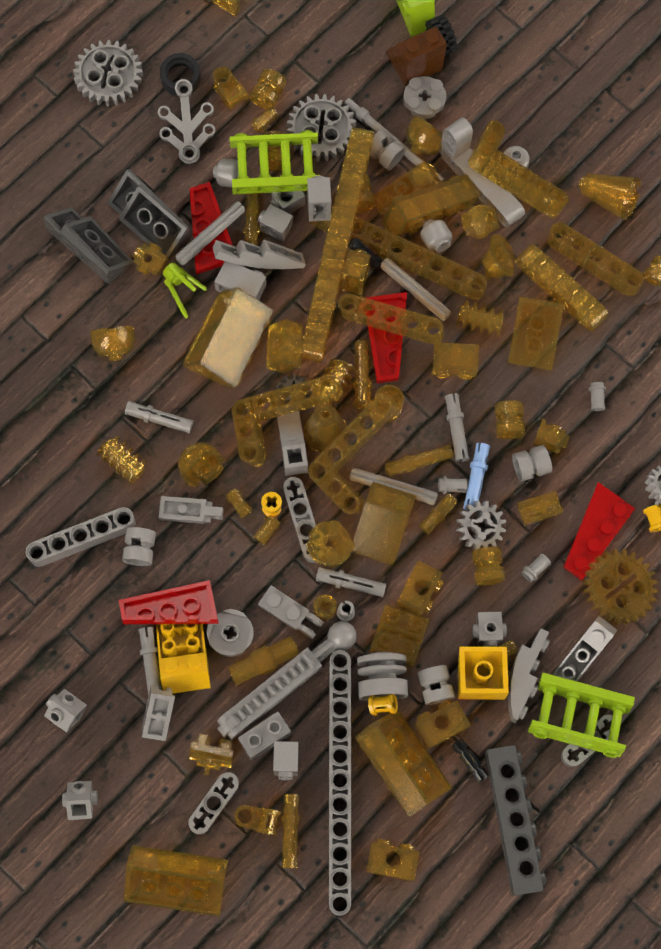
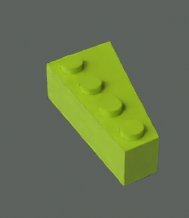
(416, 14)

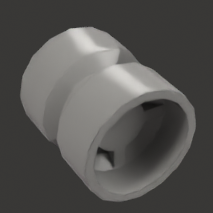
(386, 151)
(532, 463)
(135, 554)
(432, 677)

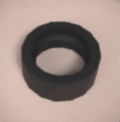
(175, 60)

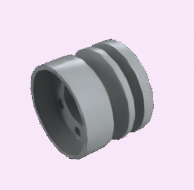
(382, 675)

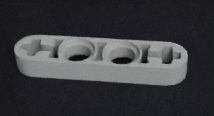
(299, 520)

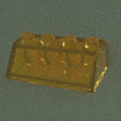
(403, 762)
(175, 880)

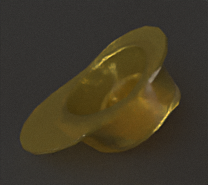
(498, 259)

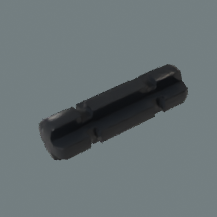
(358, 244)
(470, 760)

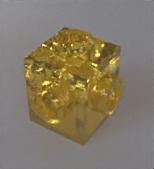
(480, 221)
(157, 262)

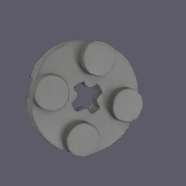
(424, 85)
(236, 645)

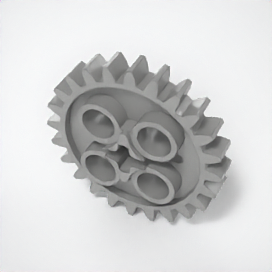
(89, 68)
(339, 129)

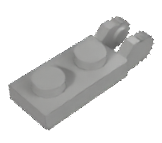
(288, 611)

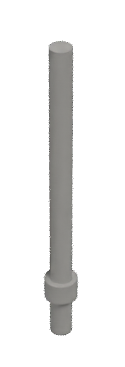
(364, 116)

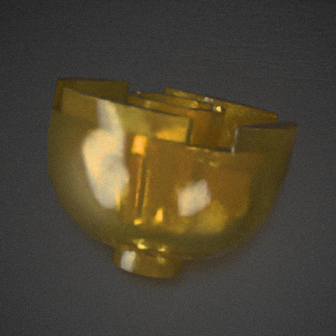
(423, 137)
(113, 341)
(200, 463)

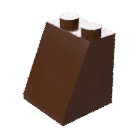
(418, 55)

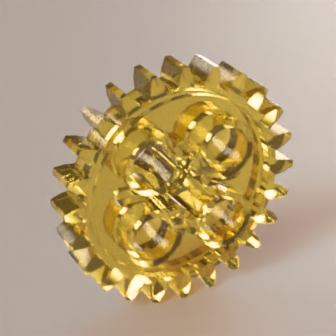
(633, 603)

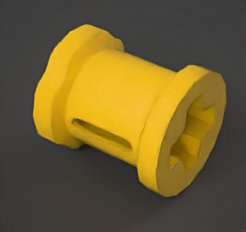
(271, 497)
(654, 517)
(383, 703)

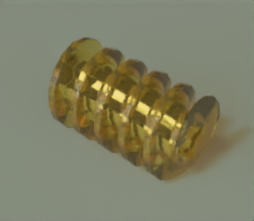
(480, 318)
(339, 371)
(122, 459)

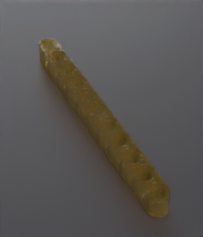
(336, 245)

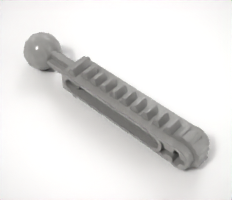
(284, 681)

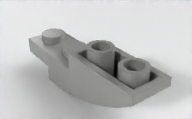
(521, 682)

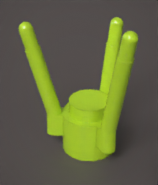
(176, 276)

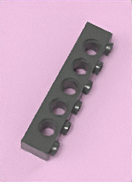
(519, 883)

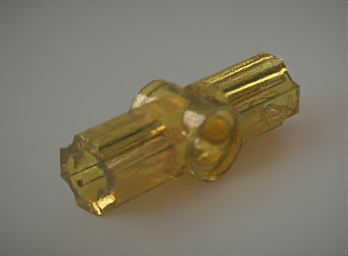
(263, 660)

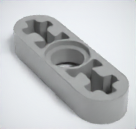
(581, 757)
(218, 784)

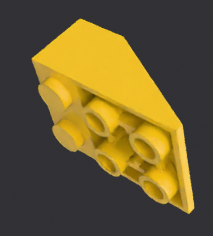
(182, 657)

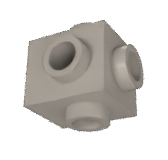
(490, 621)
(64, 710)
(79, 800)

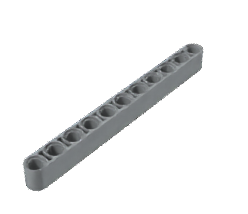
(335, 744)

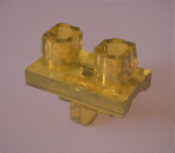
(539, 508)
(210, 756)

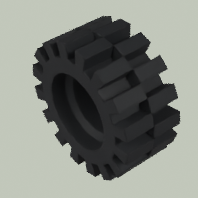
(446, 31)

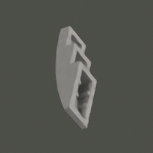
(266, 256)

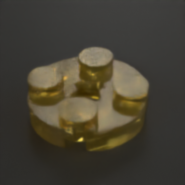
(341, 542)

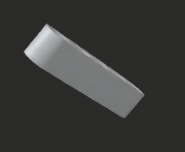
(69, 535)

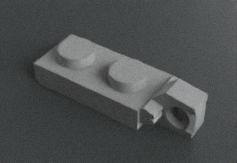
(188, 510)

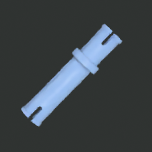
(478, 470)

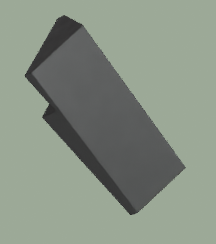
(148, 215)
(89, 243)

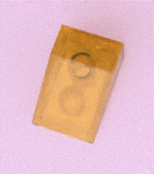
(536, 332)
(383, 523)

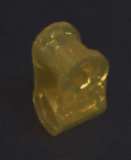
(231, 90)
(259, 819)

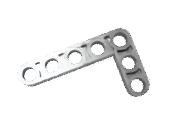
(456, 152)

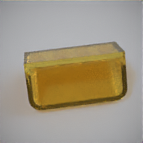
(228, 337)

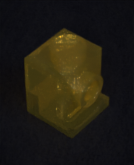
(551, 437)

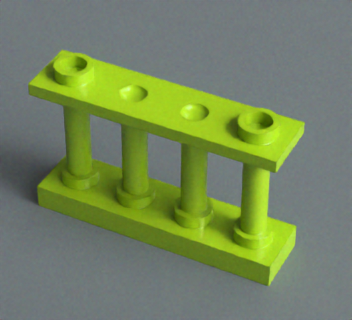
(265, 183)
(596, 699)

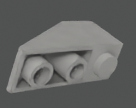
(292, 444)
(586, 650)

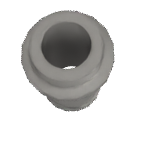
(597, 396)
(452, 485)
(536, 568)
(343, 615)

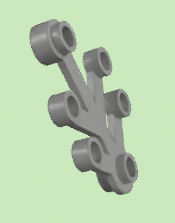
(187, 125)

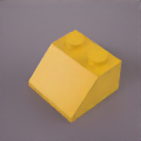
(482, 673)

